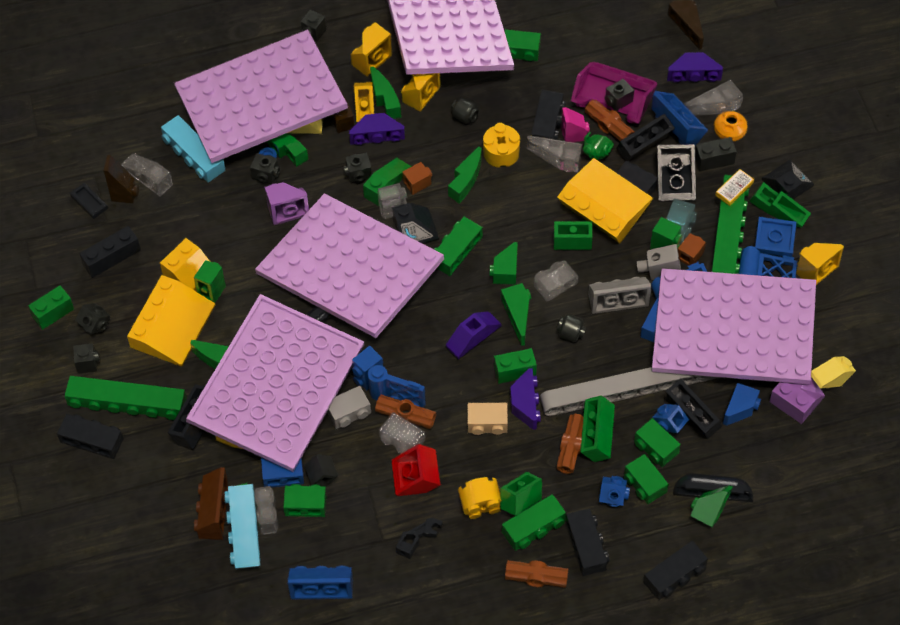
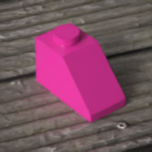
(573, 126)

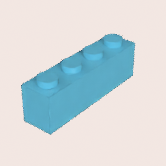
(189, 146)
(244, 526)

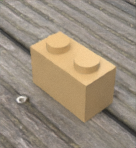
(487, 418)

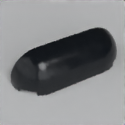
(696, 484)

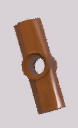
(608, 120)
(417, 415)
(570, 444)
(536, 573)

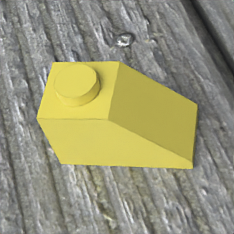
(833, 372)

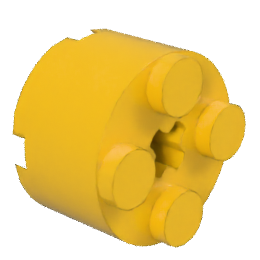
(501, 145)
(480, 497)

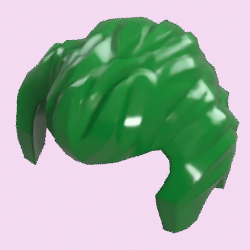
(597, 146)

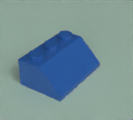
(686, 125)
(320, 582)

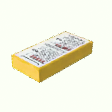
(734, 187)

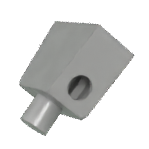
(659, 259)

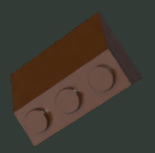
(212, 505)

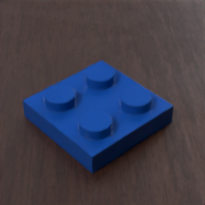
(775, 236)

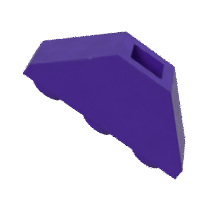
(694, 68)
(376, 129)
(472, 332)
(525, 399)

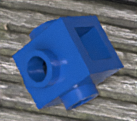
(671, 417)
(614, 491)

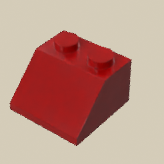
(415, 471)

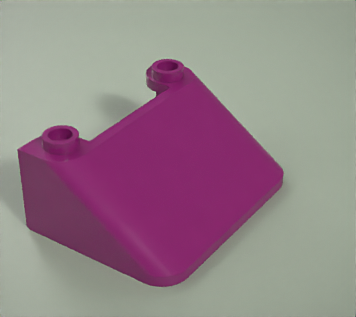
(596, 77)

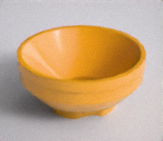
(724, 129)

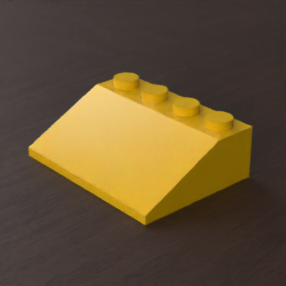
(605, 199)
(170, 321)

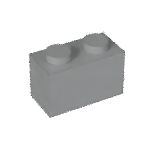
(349, 407)

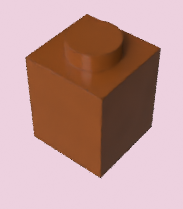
(417, 178)
(691, 249)

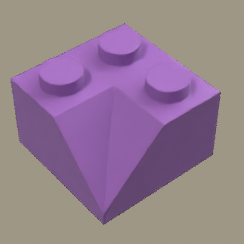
(286, 202)
(797, 399)

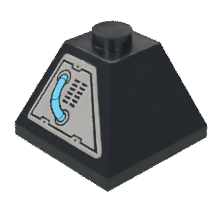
(788, 179)
(415, 222)

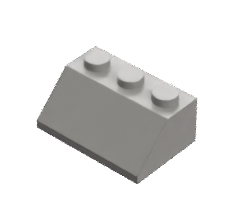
(619, 294)

